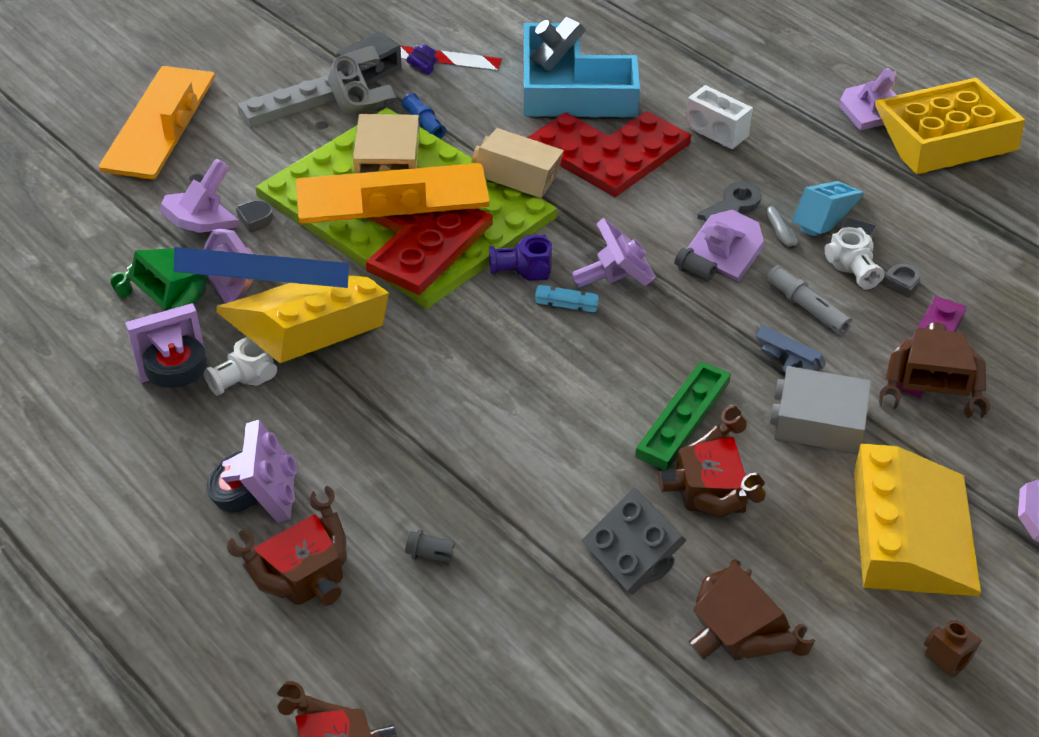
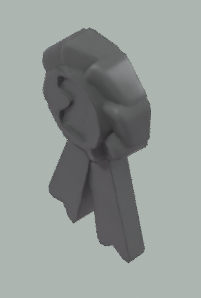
(737, 197)

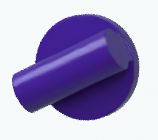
(423, 58)

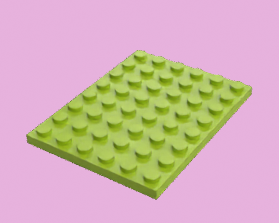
(513, 211)

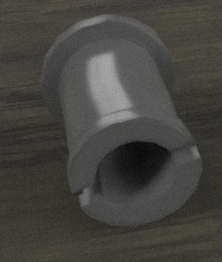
(696, 264)
(429, 547)

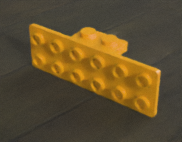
(157, 123)
(391, 193)

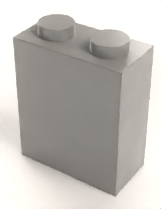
(821, 409)

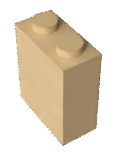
(386, 143)
(518, 162)

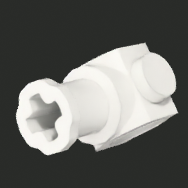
(852, 253)
(245, 365)

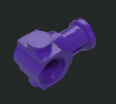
(529, 258)

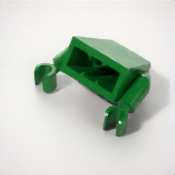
(155, 276)

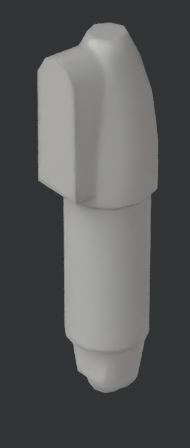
(782, 231)

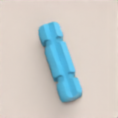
(567, 298)

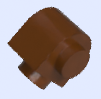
(951, 647)

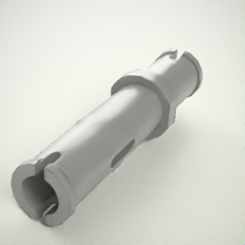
(799, 292)

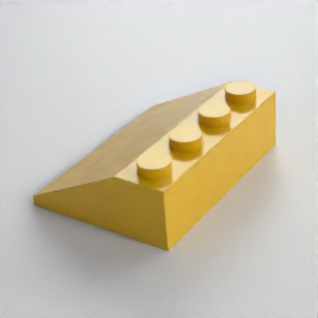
(950, 125)
(307, 317)
(913, 524)

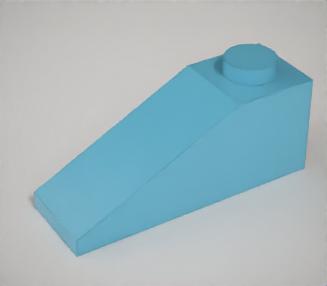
(825, 206)

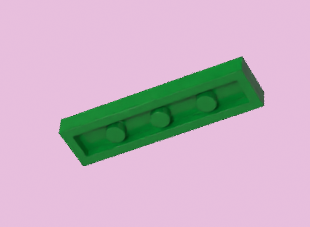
(682, 416)

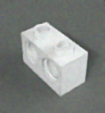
(718, 117)

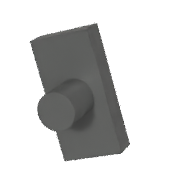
(555, 42)

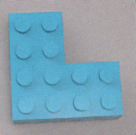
(579, 83)

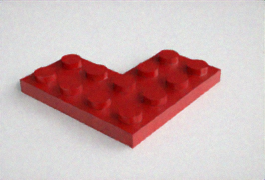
(613, 160)
(425, 245)

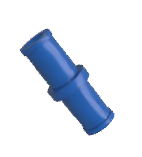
(426, 115)

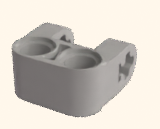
(354, 84)

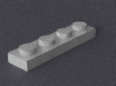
(286, 101)

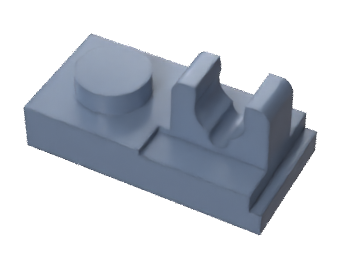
(797, 354)

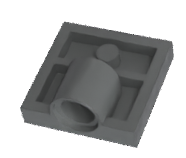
(634, 542)

